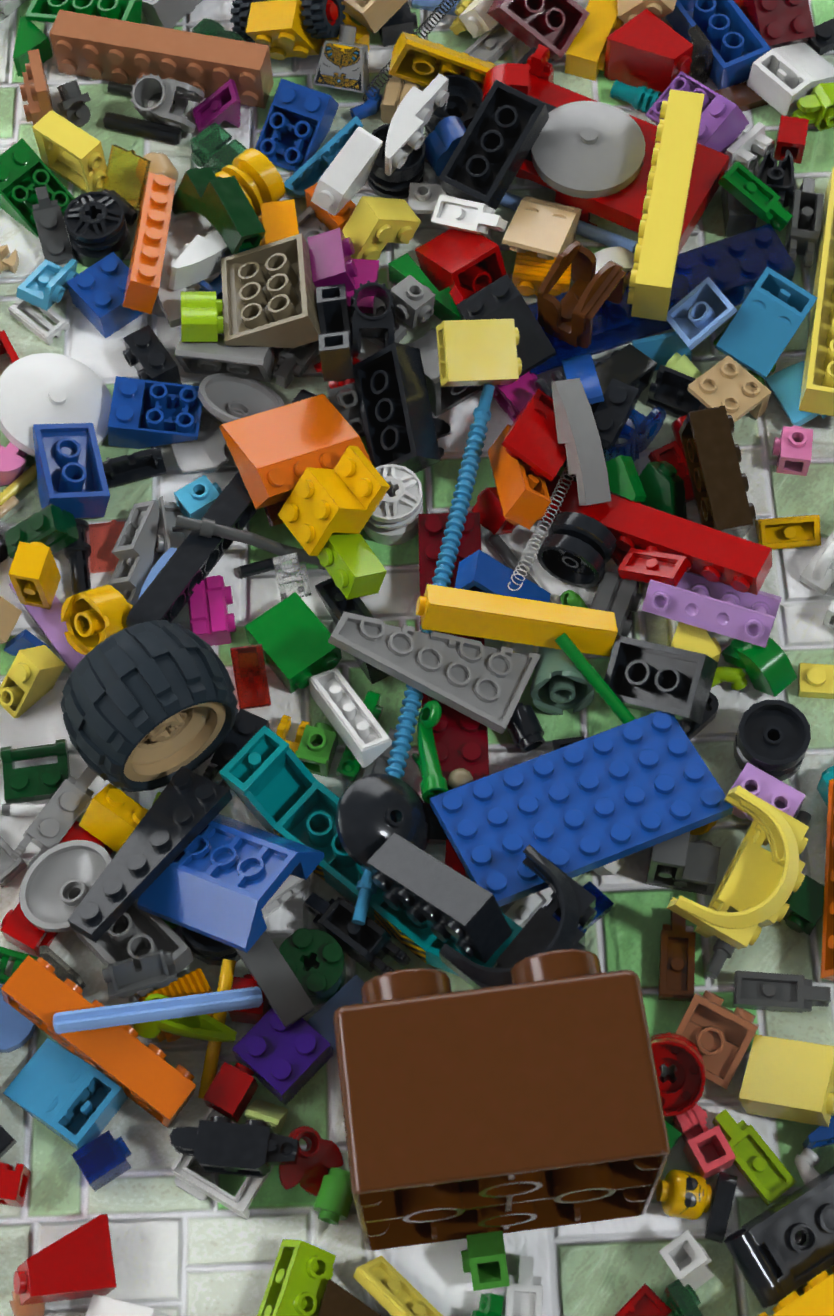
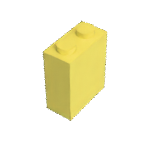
(478, 352)
(789, 1080)

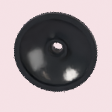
(365, 818)

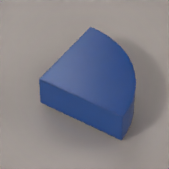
(22, 641)

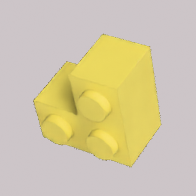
(378, 223)

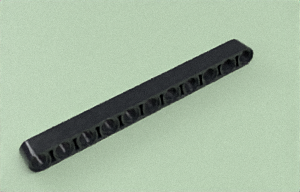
(196, 554)

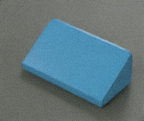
(662, 347)

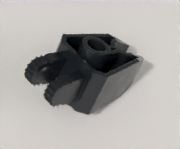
(778, 178)

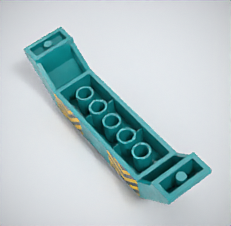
(303, 810)

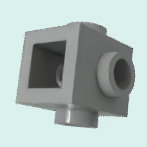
(412, 302)

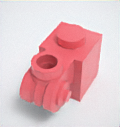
(704, 1148)

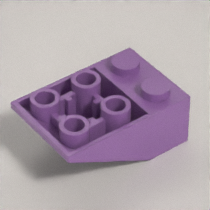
(720, 118)

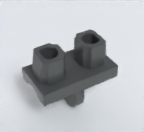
(73, 102)
(347, 403)

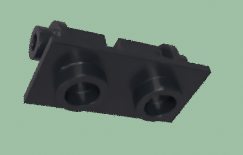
(134, 467)

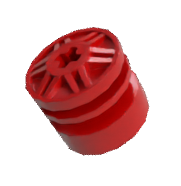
(687, 1086)

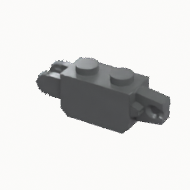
(805, 225)

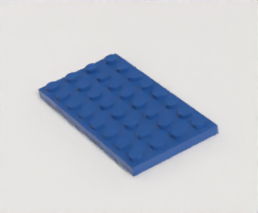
(581, 805)

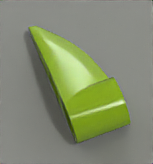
(195, 1027)

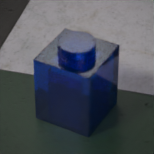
(103, 1159)

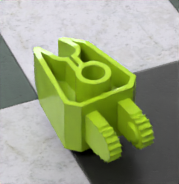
(818, 106)

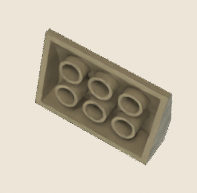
(270, 296)

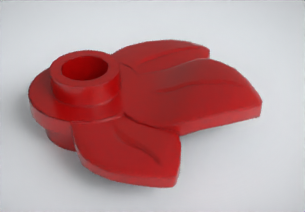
(312, 1162)

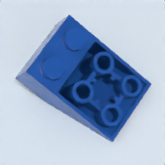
(295, 125)
(153, 413)

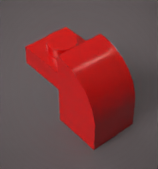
(511, 74)

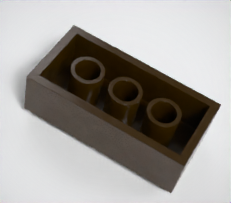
(716, 471)

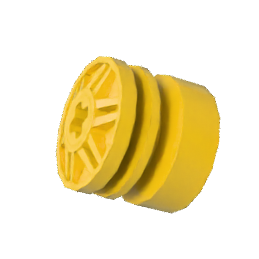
(256, 178)

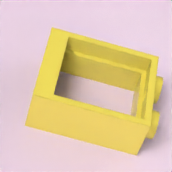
(70, 152)

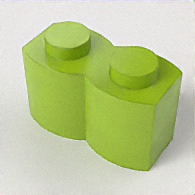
(201, 316)

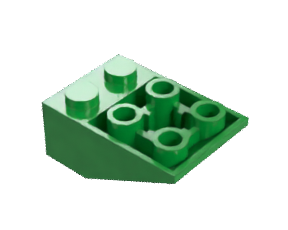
(19, 176)

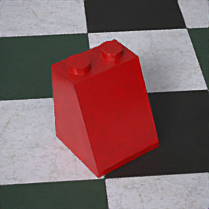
(647, 53)
(461, 260)

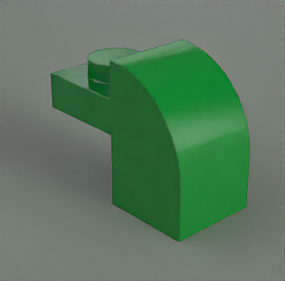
(766, 667)

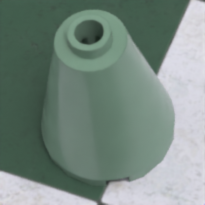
(559, 684)

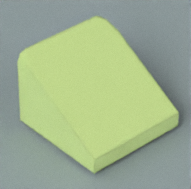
(267, 1112)

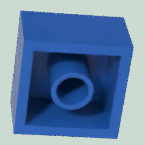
(100, 295)

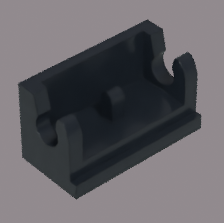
(672, 394)

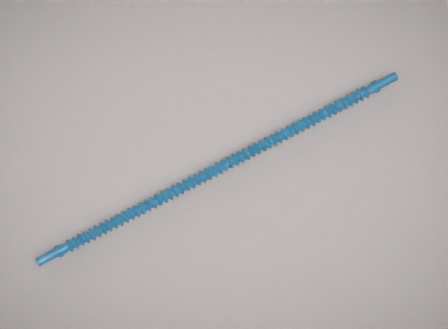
(443, 574)

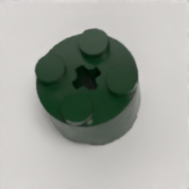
(317, 948)

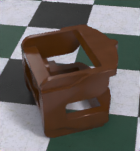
(573, 316)

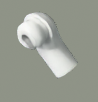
(805, 1164)

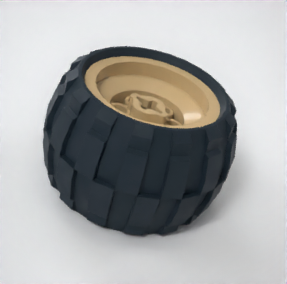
(148, 705)

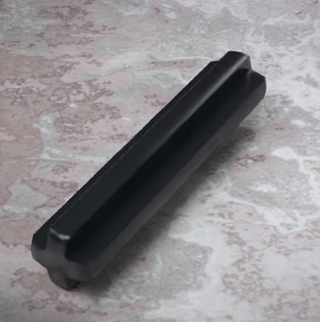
(142, 128)

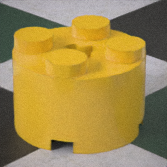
(94, 616)

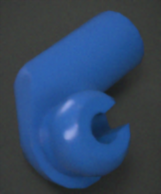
(369, 107)

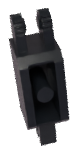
(363, 943)
(235, 1147)

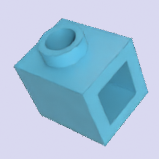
(197, 497)

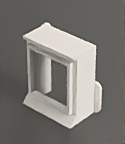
(202, 1188)

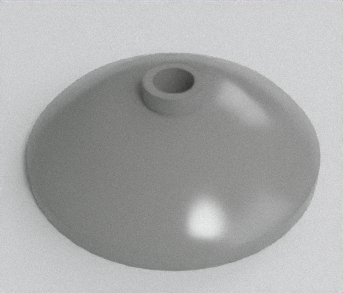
(236, 396)
(60, 882)

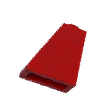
(69, 1267)

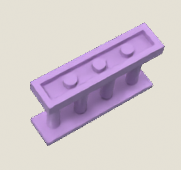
(714, 607)

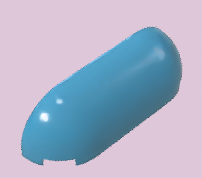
(314, 168)

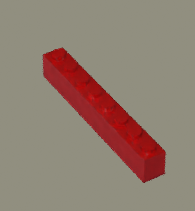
(708, 550)

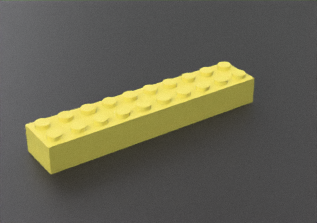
(818, 372)

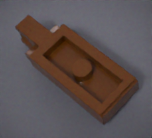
(677, 960)

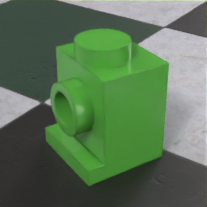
(318, 758)

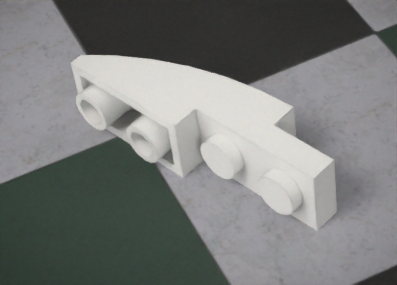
(409, 121)
(198, 260)

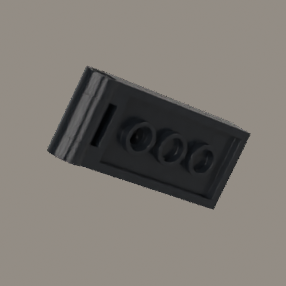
(767, 1244)

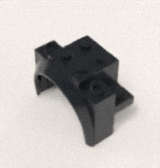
(542, 931)

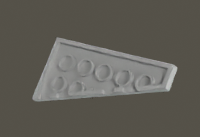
(449, 668)

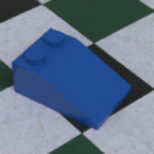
(70, 469)

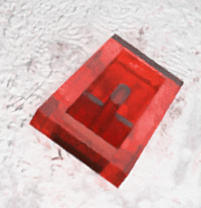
(250, 676)

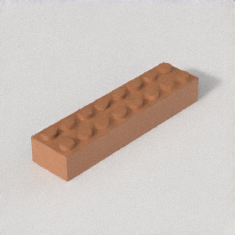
(127, 50)

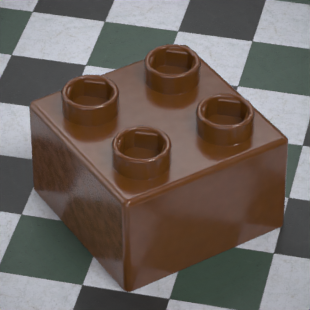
(499, 1101)

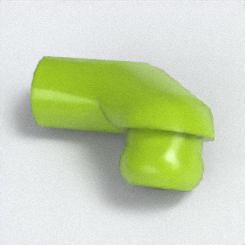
(735, 676)

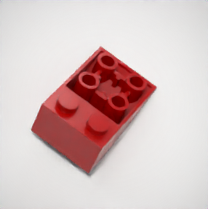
(535, 437)

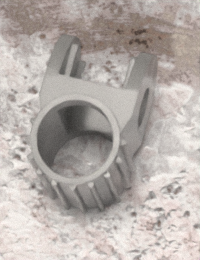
(172, 89)

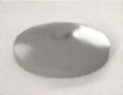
(589, 149)

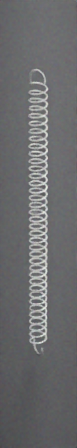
(539, 529)

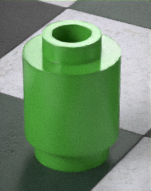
(334, 1196)

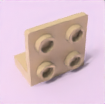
(731, 386)

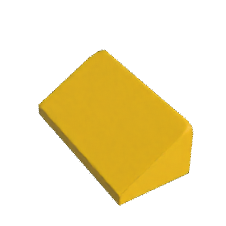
(789, 531)

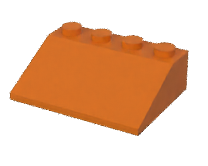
(283, 441)

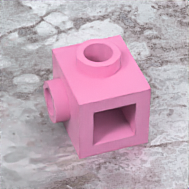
(793, 450)

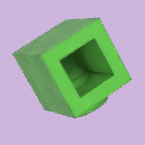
(486, 1260)

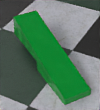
(443, 306)

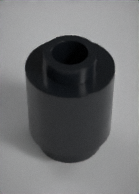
(525, 728)

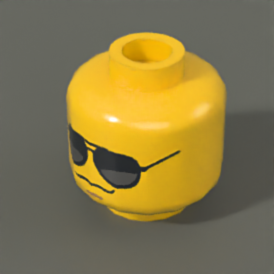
(684, 1194)

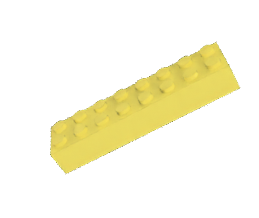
(665, 205)

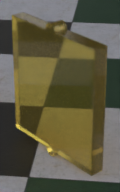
(126, 174)

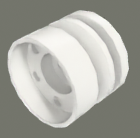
(397, 513)

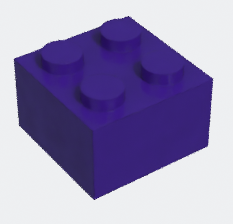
(282, 1056)

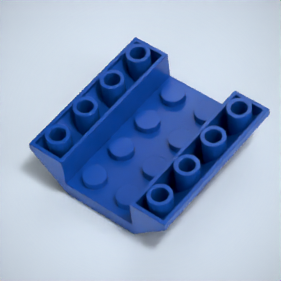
(227, 881)

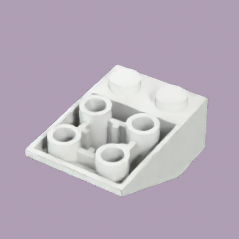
(788, 74)

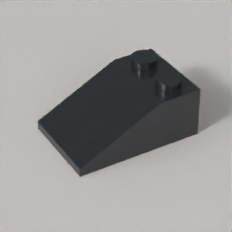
(504, 301)

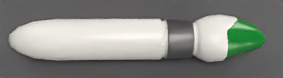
(21, 809)

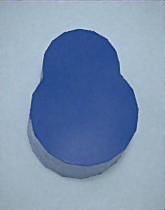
(443, 142)

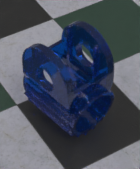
(639, 438)

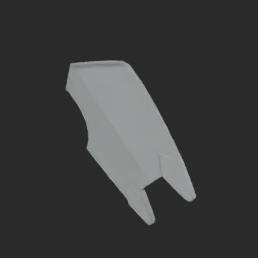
(204, 454)

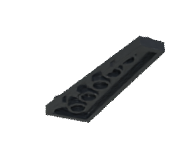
(159, 838)

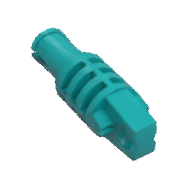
(640, 97)

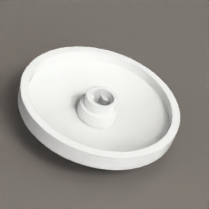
(51, 391)

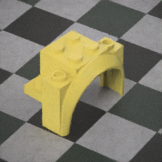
(756, 881)

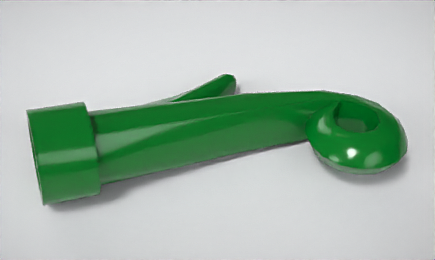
(427, 760)

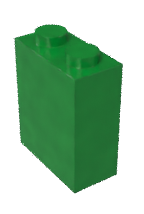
(293, 642)

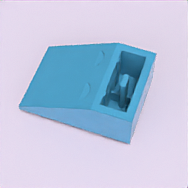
(766, 322)
(66, 1094)

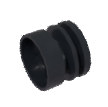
(463, 102)
(398, 183)
(97, 227)

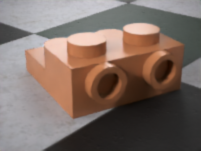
(35, 89)
(718, 1035)

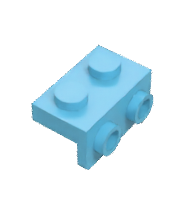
(47, 284)

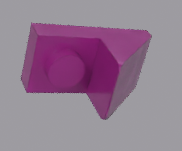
(220, 106)

